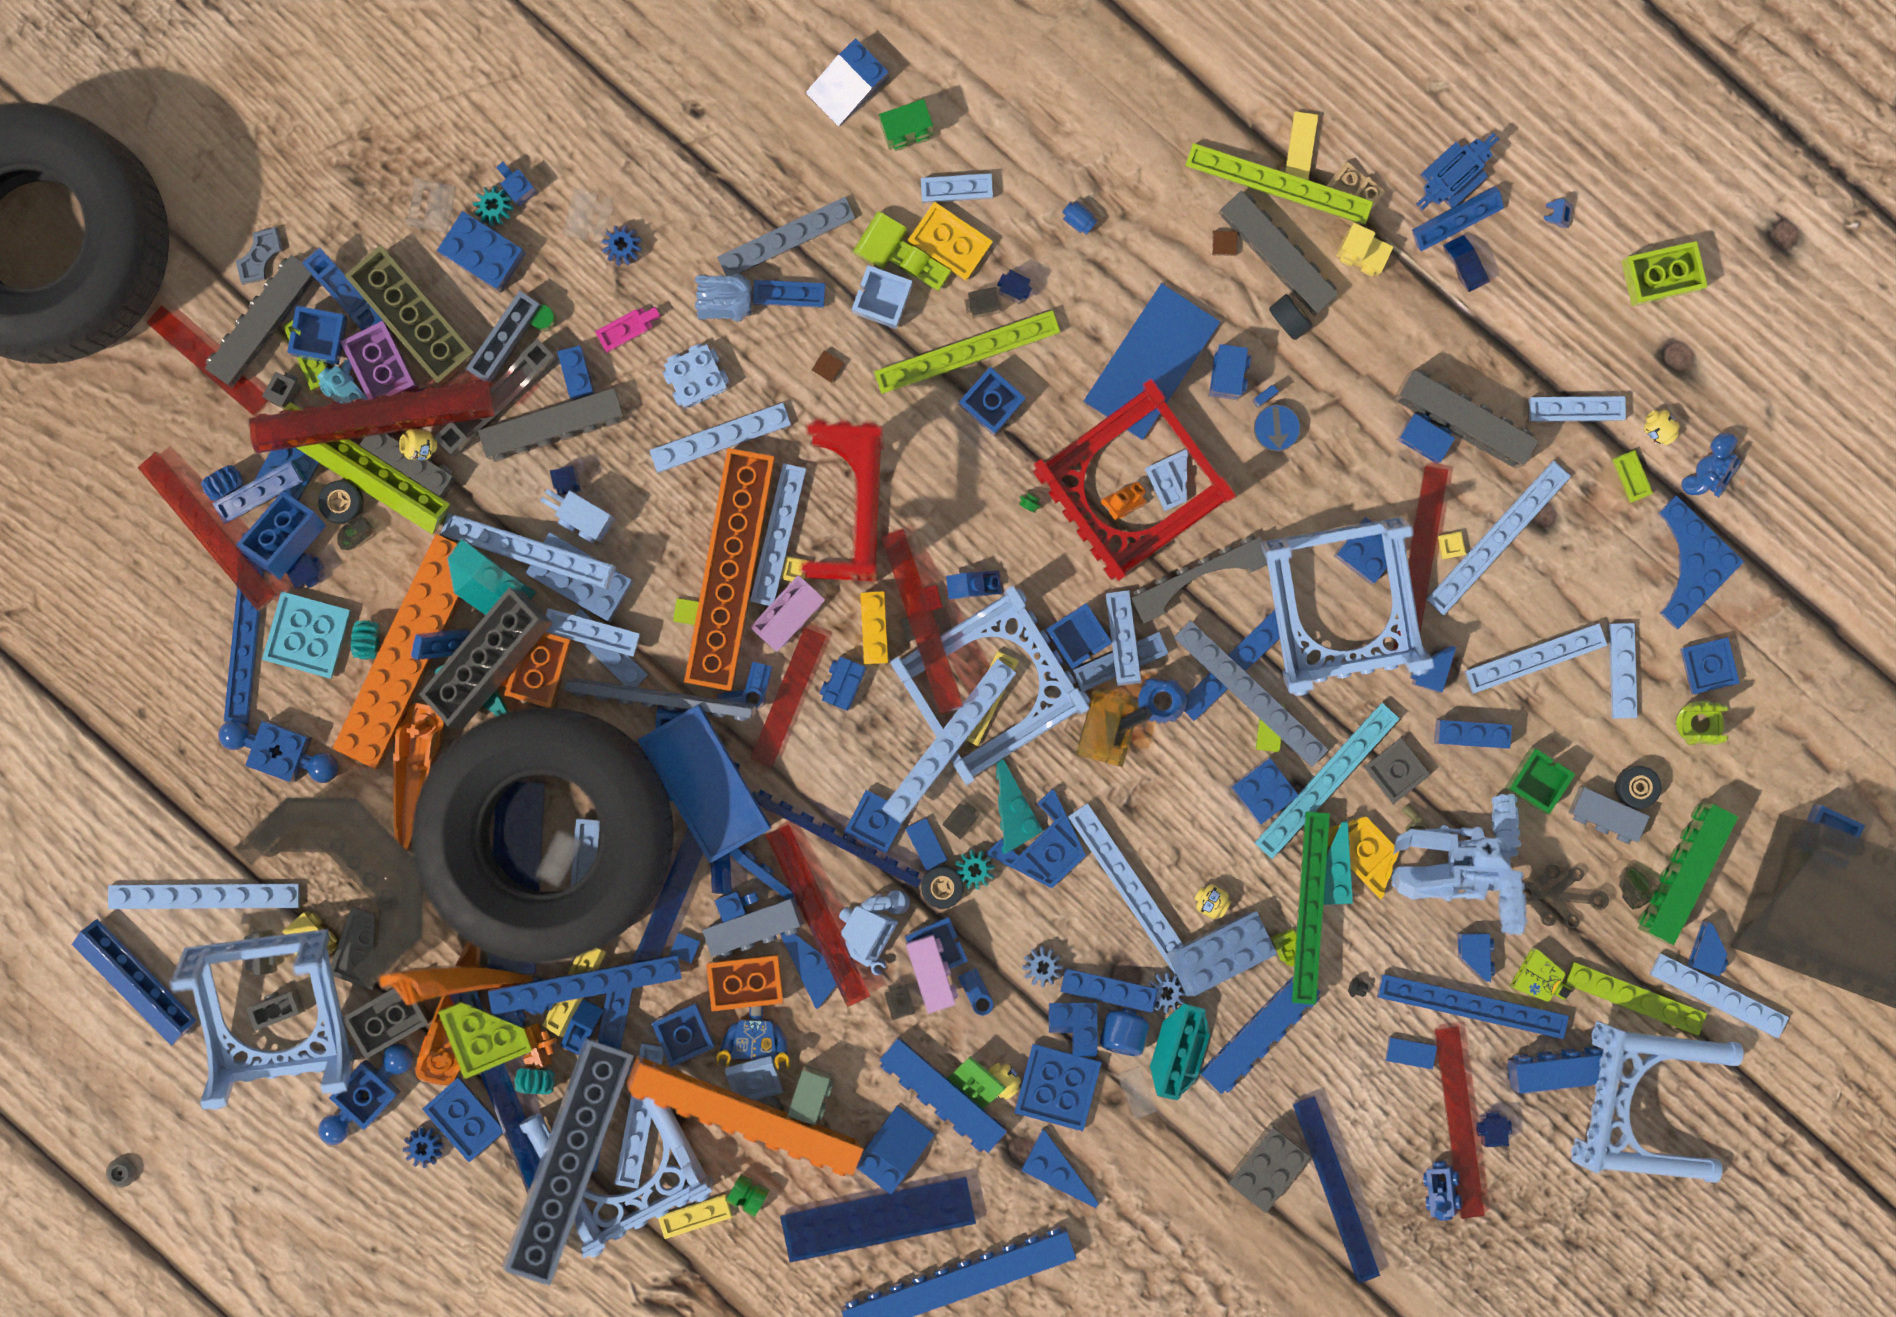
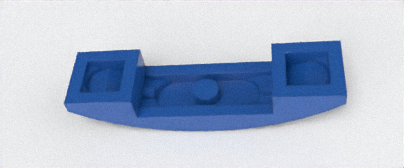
(341, 289)

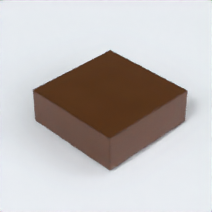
(1224, 243)
(827, 366)

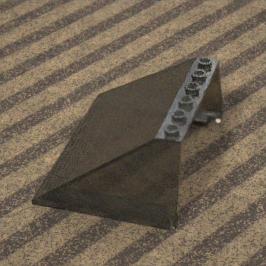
(1825, 909)

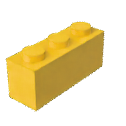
(874, 627)

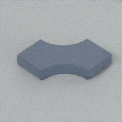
(254, 264)

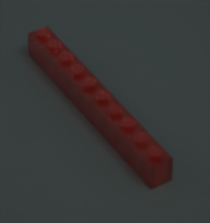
(371, 416)

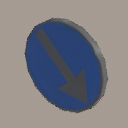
(1277, 428)

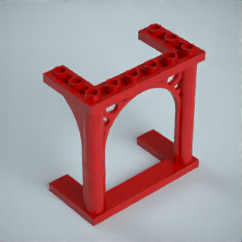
(1093, 440)
(862, 451)

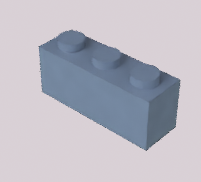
(1608, 815)

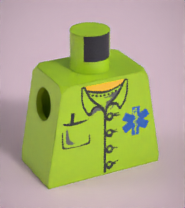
(1540, 977)

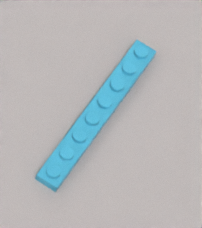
(1326, 780)

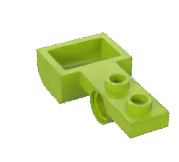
(884, 244)

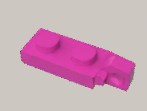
(626, 328)

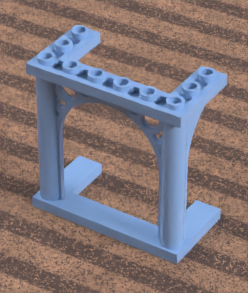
(1410, 652)
(1069, 702)
(312, 958)

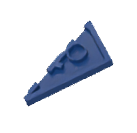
(761, 871)
(810, 967)
(1051, 1167)

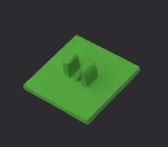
(976, 1082)

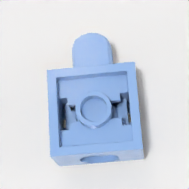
(580, 514)

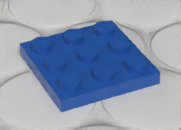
(1057, 1087)

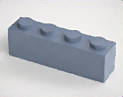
(503, 338)
(753, 927)

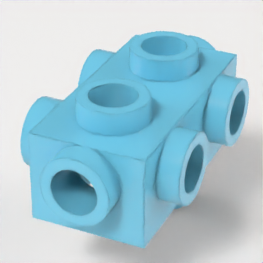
(339, 384)

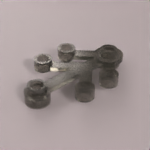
(1556, 896)

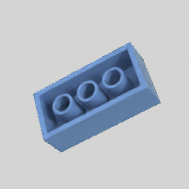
(592, 597)
(1221, 953)

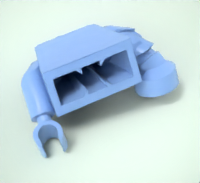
(869, 930)

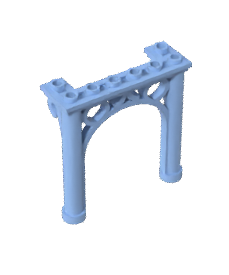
(1619, 1046)
(673, 1138)

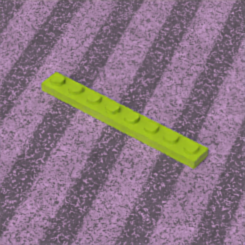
(1279, 184)
(967, 352)

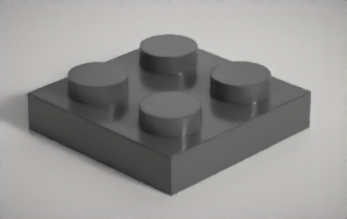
(1396, 770)

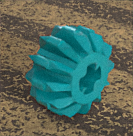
(493, 197)
(365, 639)
(982, 866)
(534, 1081)

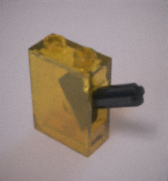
(1110, 726)

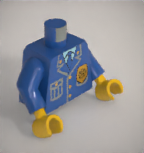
(754, 1039)

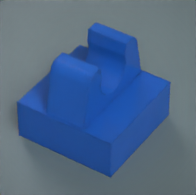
(1561, 213)

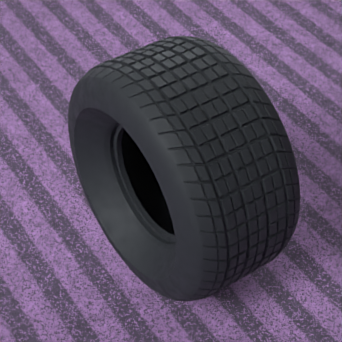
(121, 245)
(456, 852)

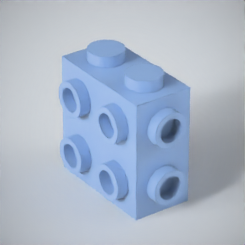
(695, 376)

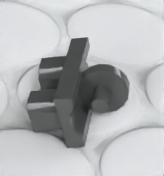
(260, 965)

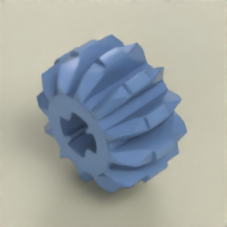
(1034, 965)
(1174, 993)

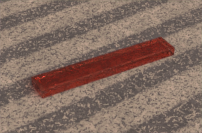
(198, 352)
(788, 697)

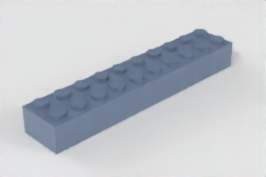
(567, 1162)

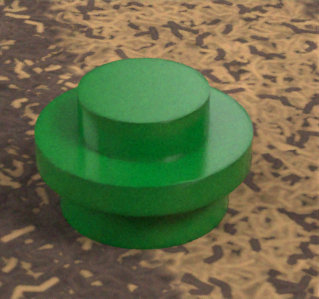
(1030, 502)

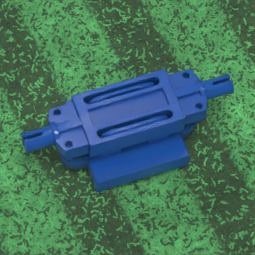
(1456, 173)

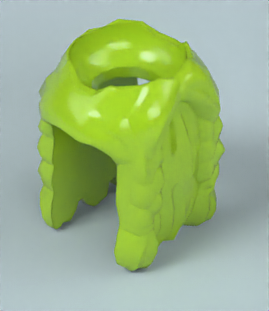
(1716, 723)

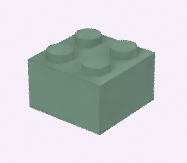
(809, 1094)

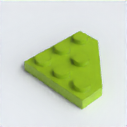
(481, 1038)

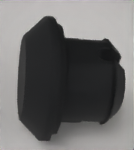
(1356, 988)

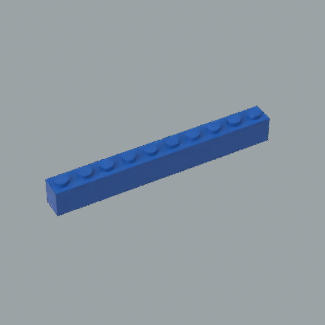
(967, 1278)

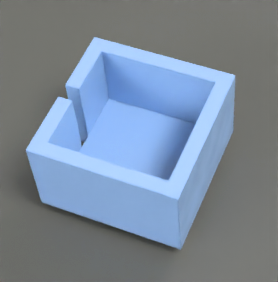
(883, 297)

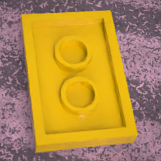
(950, 241)

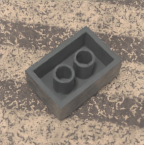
(385, 1022)
(1267, 1168)

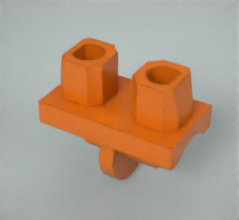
(1125, 500)
(540, 1046)

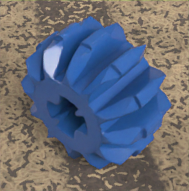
(618, 237)
(222, 482)
(416, 1153)

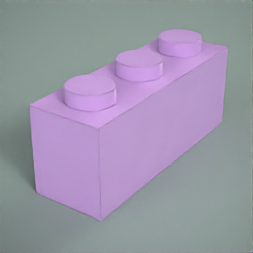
(787, 613)
(932, 973)

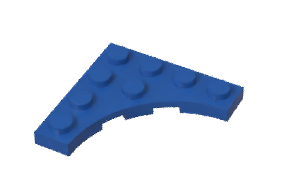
(1703, 562)

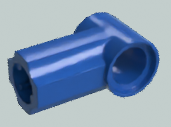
(975, 989)

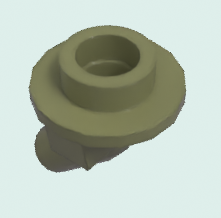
(1416, 822)

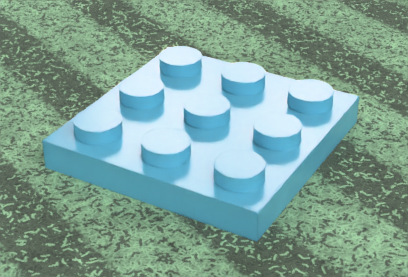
(306, 635)

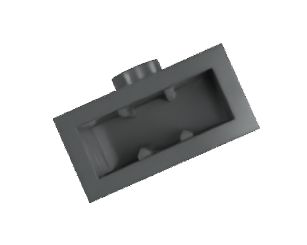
(275, 1009)

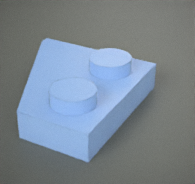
(1170, 480)

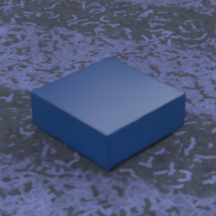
(1265, 396)
(685, 947)

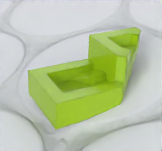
(1285, 946)

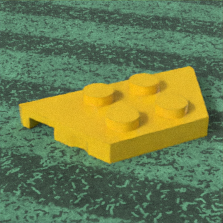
(1369, 853)

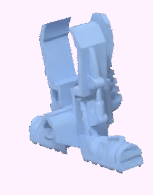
(1472, 865)

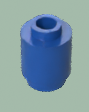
(1079, 217)

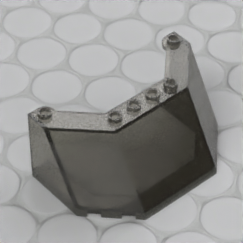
(365, 853)

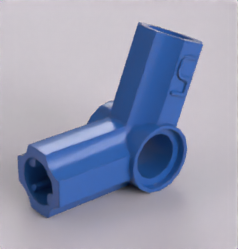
(757, 682)

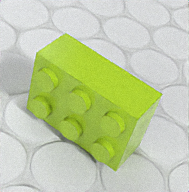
(1664, 273)

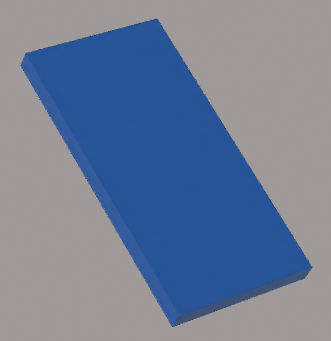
(1156, 348)
(704, 783)

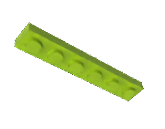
(1635, 998)

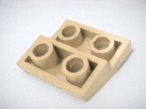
(1353, 182)

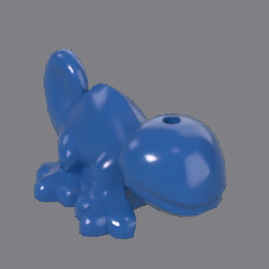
(1716, 469)

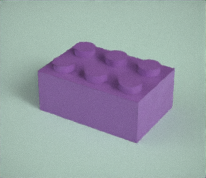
(379, 362)

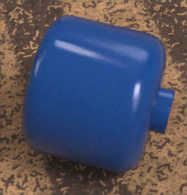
(1124, 1032)

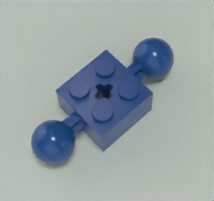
(262, 757)
(334, 1128)

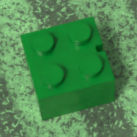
(906, 125)
(1539, 782)

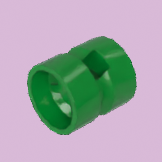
(747, 1195)

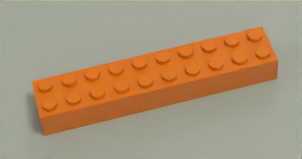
(730, 569)
(395, 674)
(744, 1116)

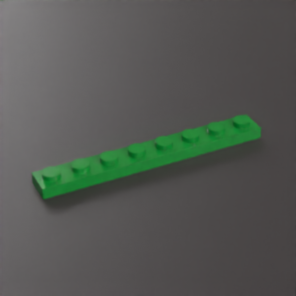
(1310, 908)

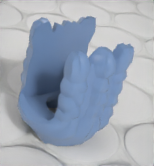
(723, 297)

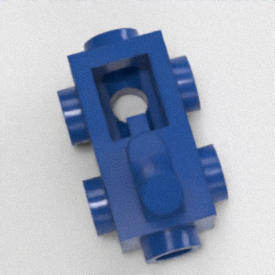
(1442, 1194)

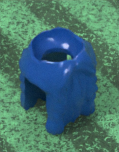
(1151, 688)

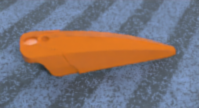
(415, 753)
(436, 981)
(436, 1057)

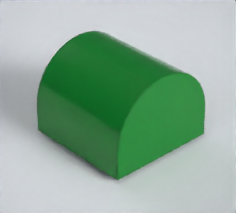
(544, 319)

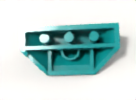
(479, 578)
(1179, 1051)

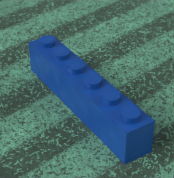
(134, 982)
(1253, 1039)
(942, 1095)

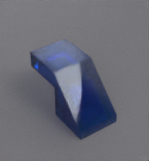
(1467, 263)

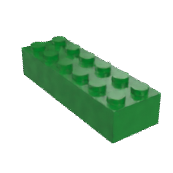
(1687, 872)

